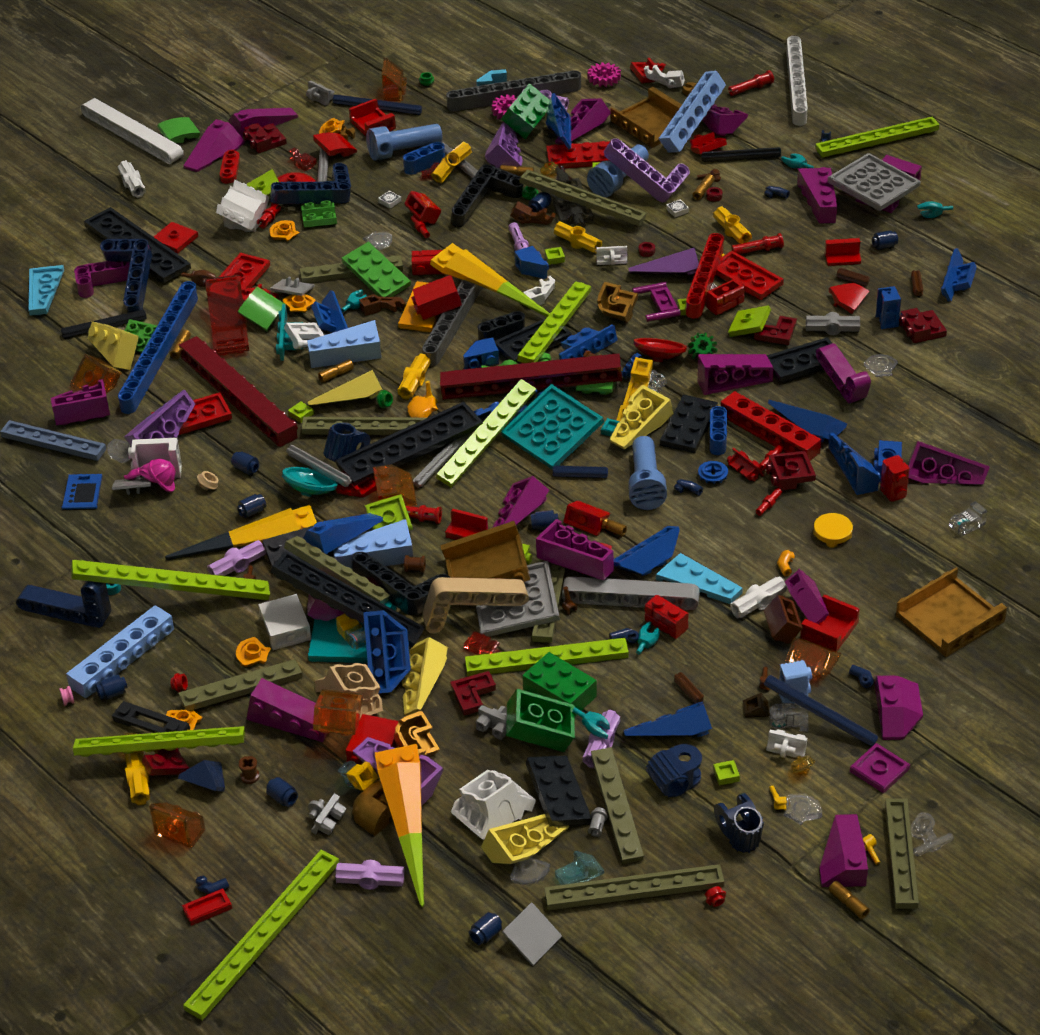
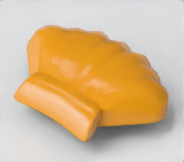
(332, 125)
(283, 230)
(298, 303)
(421, 407)
(251, 652)
(187, 716)

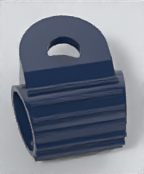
(342, 444)
(673, 775)
(744, 834)

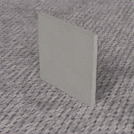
(292, 287)
(127, 484)
(532, 933)

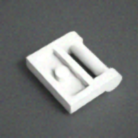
(301, 331)

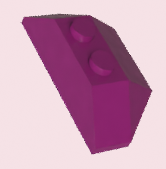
(897, 705)

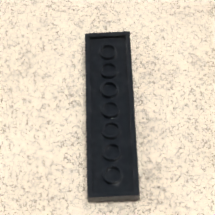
(164, 261)
(410, 442)
(336, 593)

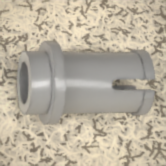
(598, 816)

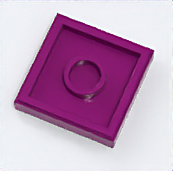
(879, 768)

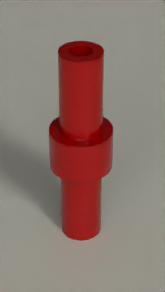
(420, 226)
(777, 450)
(768, 501)

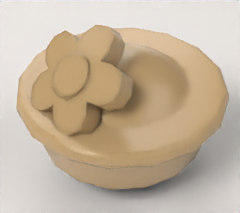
(207, 480)

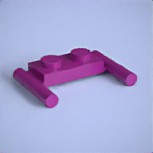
(662, 299)

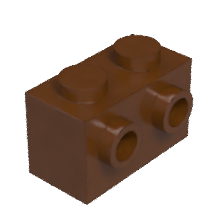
(783, 619)

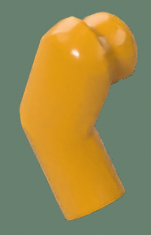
(783, 561)

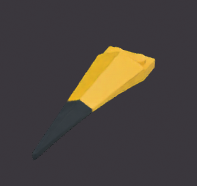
(265, 528)

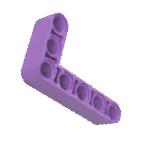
(643, 173)

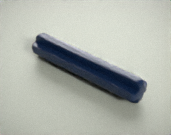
(580, 471)

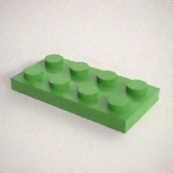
(376, 271)

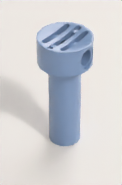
(382, 142)
(608, 178)
(647, 484)

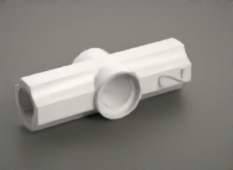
(131, 179)
(758, 597)

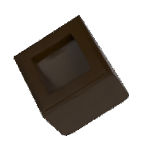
(756, 706)

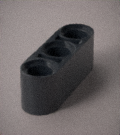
(501, 326)

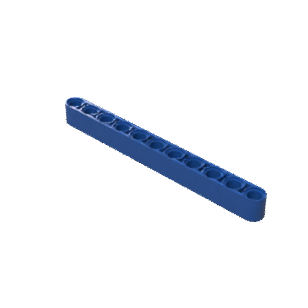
(157, 348)

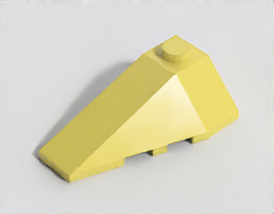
(358, 388)
(643, 415)
(426, 662)
(519, 839)

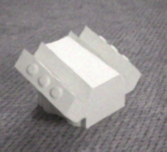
(242, 207)
(491, 802)

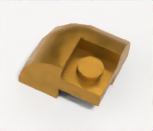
(616, 302)
(416, 730)
(371, 809)

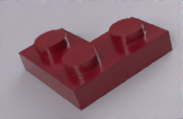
(780, 333)
(468, 690)
(165, 762)

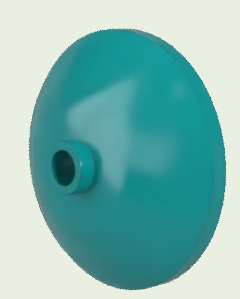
(308, 481)

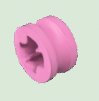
(66, 695)

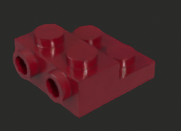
(263, 137)
(921, 325)
(790, 469)

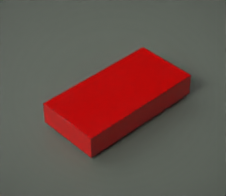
(207, 907)

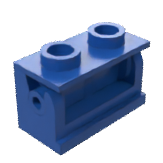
(888, 307)

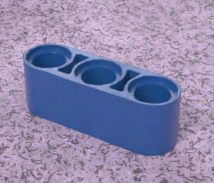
(423, 158)
(718, 430)

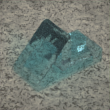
(581, 870)

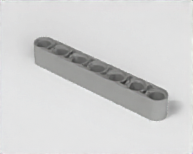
(629, 592)

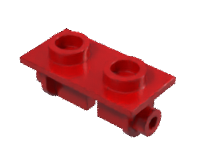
(741, 459)

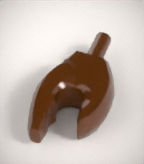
(199, 277)

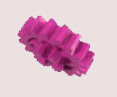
(604, 74)
(501, 105)

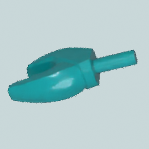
(796, 161)
(935, 209)
(353, 300)
(647, 639)
(592, 721)

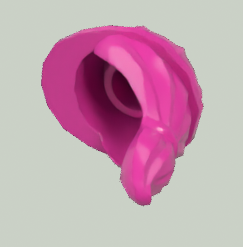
(156, 471)

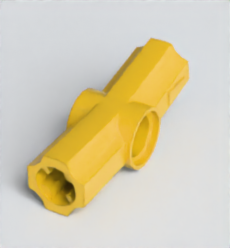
(456, 156)

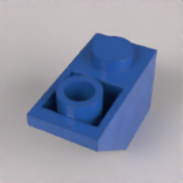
(530, 262)
(481, 353)

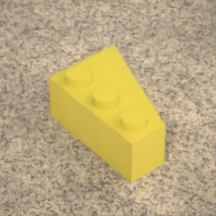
(114, 344)

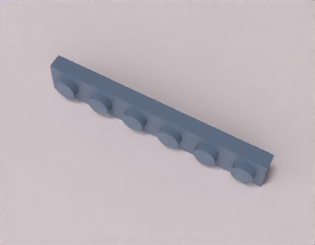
(53, 440)

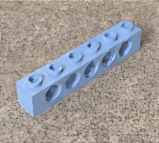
(692, 111)
(120, 651)

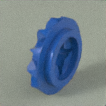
(628, 367)
(719, 468)

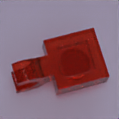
(302, 161)
(479, 643)

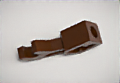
(525, 215)
(374, 304)

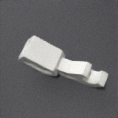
(665, 79)
(539, 294)

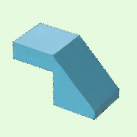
(492, 77)

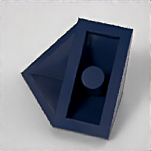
(205, 774)

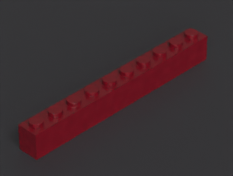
(538, 374)
(238, 391)

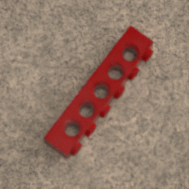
(769, 425)

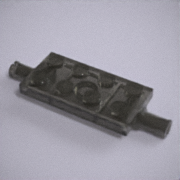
(567, 211)

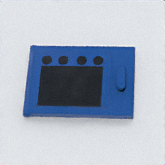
(82, 491)

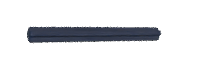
(382, 105)
(821, 710)

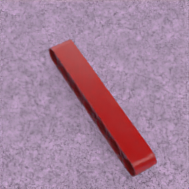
(704, 275)

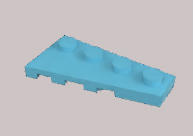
(42, 288)
(686, 570)

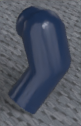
(770, 190)
(690, 485)
(630, 635)
(865, 676)
(209, 887)

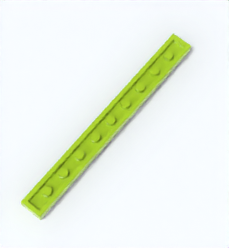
(169, 579)
(260, 935)

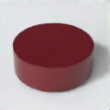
(714, 194)
(646, 249)

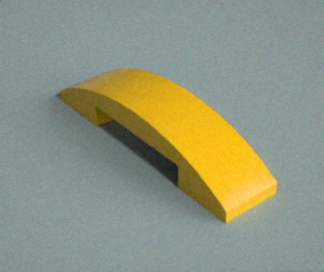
(640, 376)

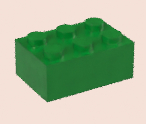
(526, 111)
(560, 681)
(540, 720)

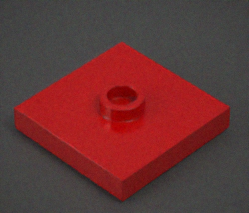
(176, 236)

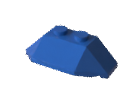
(649, 553)
(386, 649)

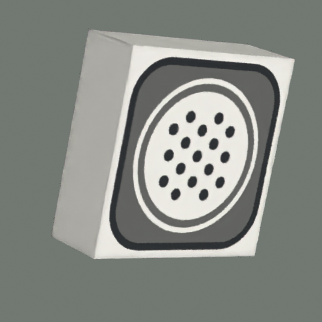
(389, 199)
(677, 208)

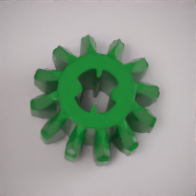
(706, 342)

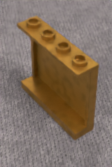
(648, 117)
(488, 555)
(949, 613)

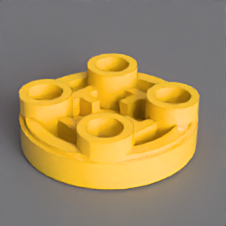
(833, 529)

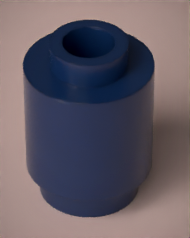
(540, 201)
(884, 239)
(245, 462)
(251, 505)
(543, 519)
(111, 687)
(281, 792)
(485, 928)

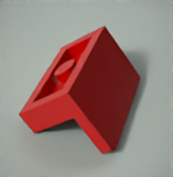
(842, 251)
(585, 517)
(465, 524)

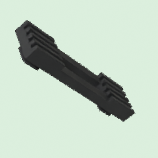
(127, 713)

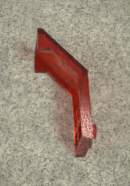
(227, 326)

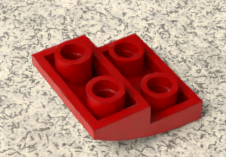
(334, 143)

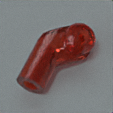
(427, 173)

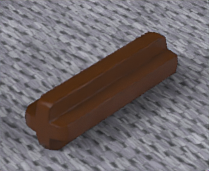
(853, 277)
(917, 283)
(688, 688)

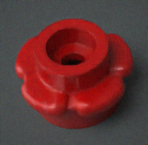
(179, 682)
(715, 896)

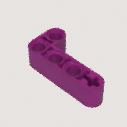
(99, 274)
(851, 385)

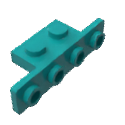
(283, 338)

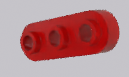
(229, 166)

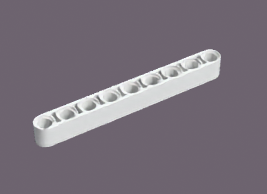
(796, 81)
(132, 131)

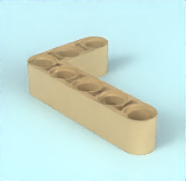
(469, 591)

